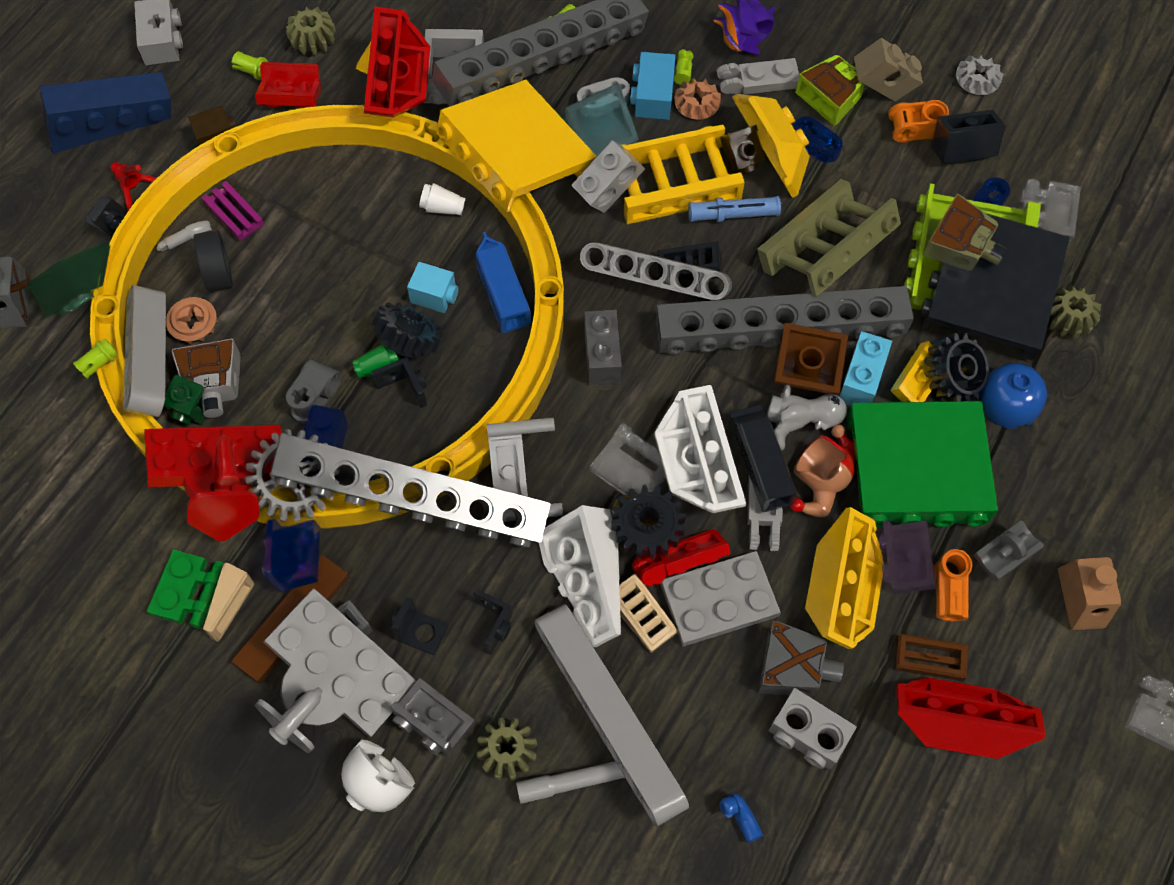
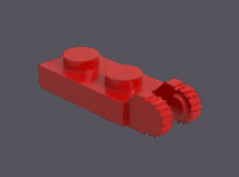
(691, 552)

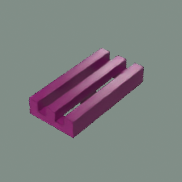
(219, 195)

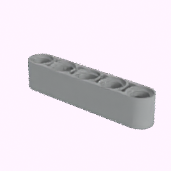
(640, 271)
(145, 351)

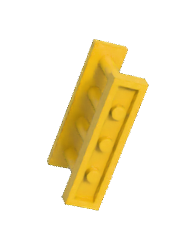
(676, 199)

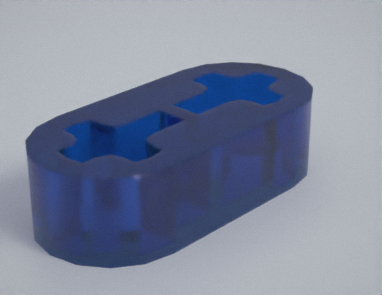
(818, 138)
(988, 187)

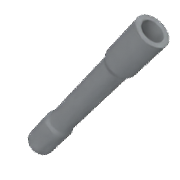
(547, 785)

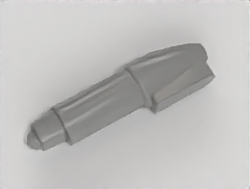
(183, 235)

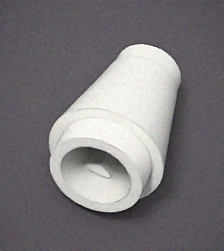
(440, 200)

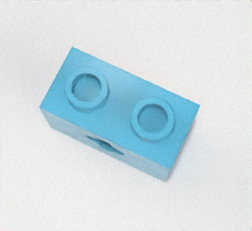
(865, 369)

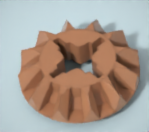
(690, 107)
(182, 312)

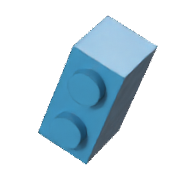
(654, 85)

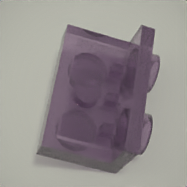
(908, 557)

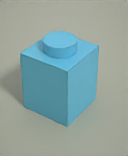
(432, 287)

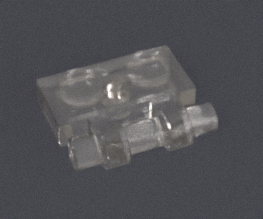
(1060, 207)
(1151, 715)

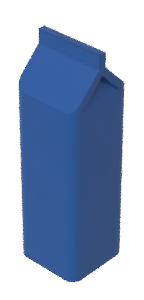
(502, 285)

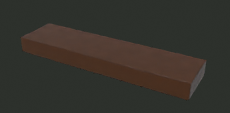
(258, 659)

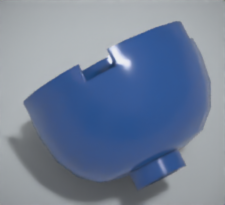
(1013, 395)

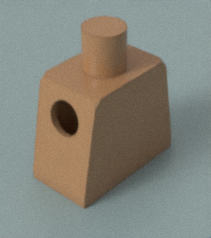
(1090, 587)

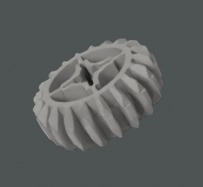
(263, 488)

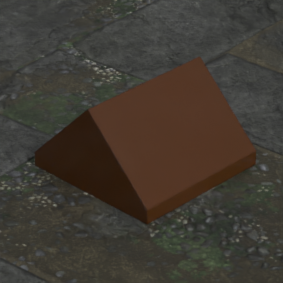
(810, 359)

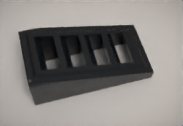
(700, 251)

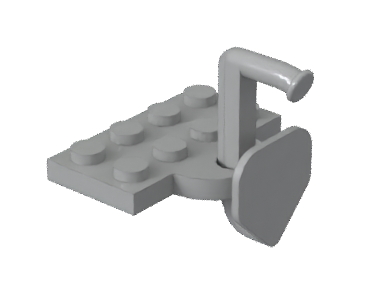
(336, 671)

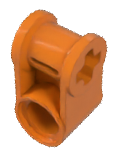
(917, 121)

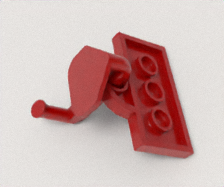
(212, 470)

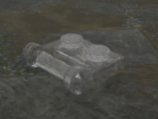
(623, 470)

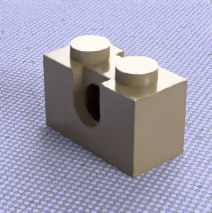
(887, 62)

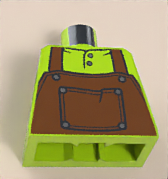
(831, 88)

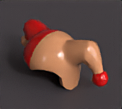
(825, 470)

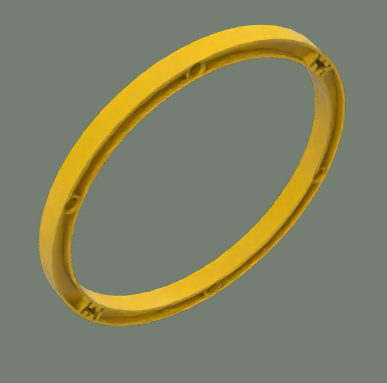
(313, 128)

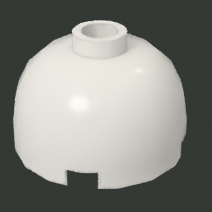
(374, 780)

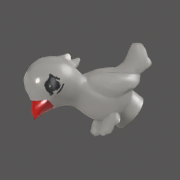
(794, 412)

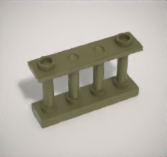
(813, 222)

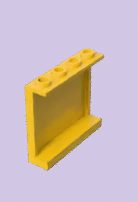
(513, 141)

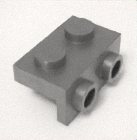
(432, 717)

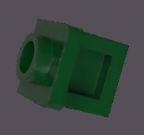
(183, 399)

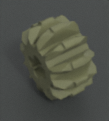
(310, 30)
(1074, 312)
(508, 736)

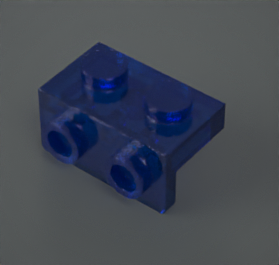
(291, 554)

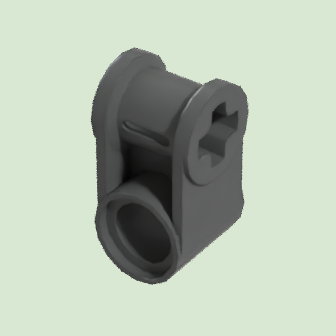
(312, 387)

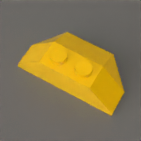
(777, 137)
(846, 580)

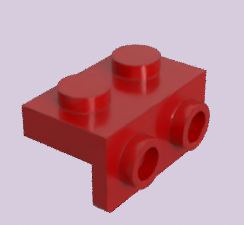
(288, 85)

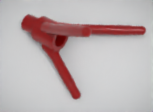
(129, 179)

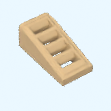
(643, 595)
(228, 598)

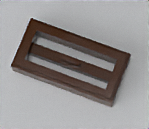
(930, 670)

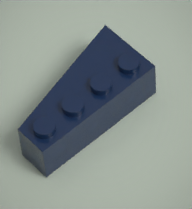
(102, 108)

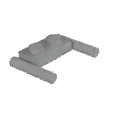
(508, 458)

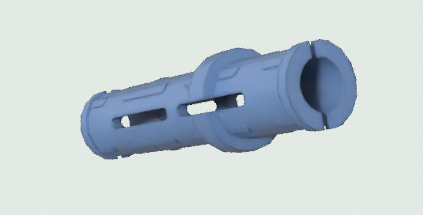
(728, 209)

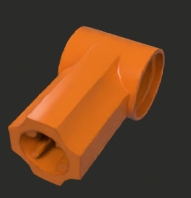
(952, 588)

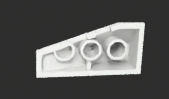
(586, 564)

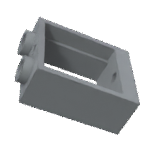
(444, 44)

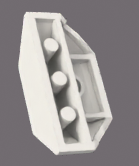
(698, 453)

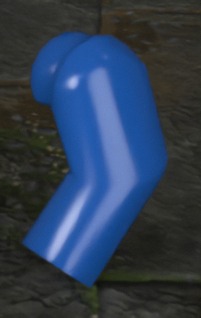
(737, 806)

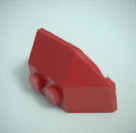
(396, 65)
(968, 717)

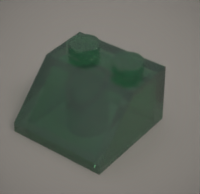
(71, 281)

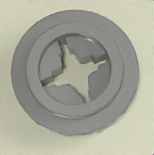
(977, 83)

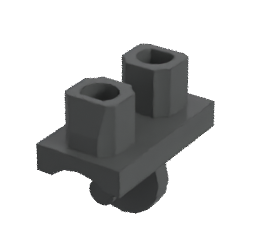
(1008, 551)

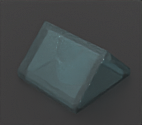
(602, 119)

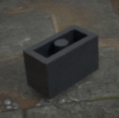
(968, 136)

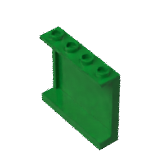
(923, 462)

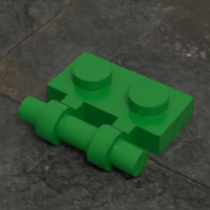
(178, 586)

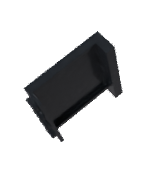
(1006, 300)

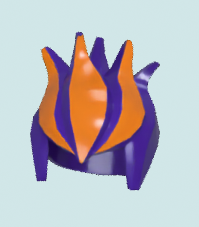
(745, 25)

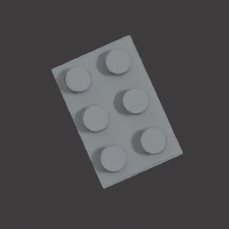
(720, 598)

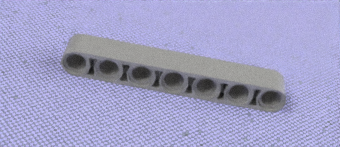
(612, 716)

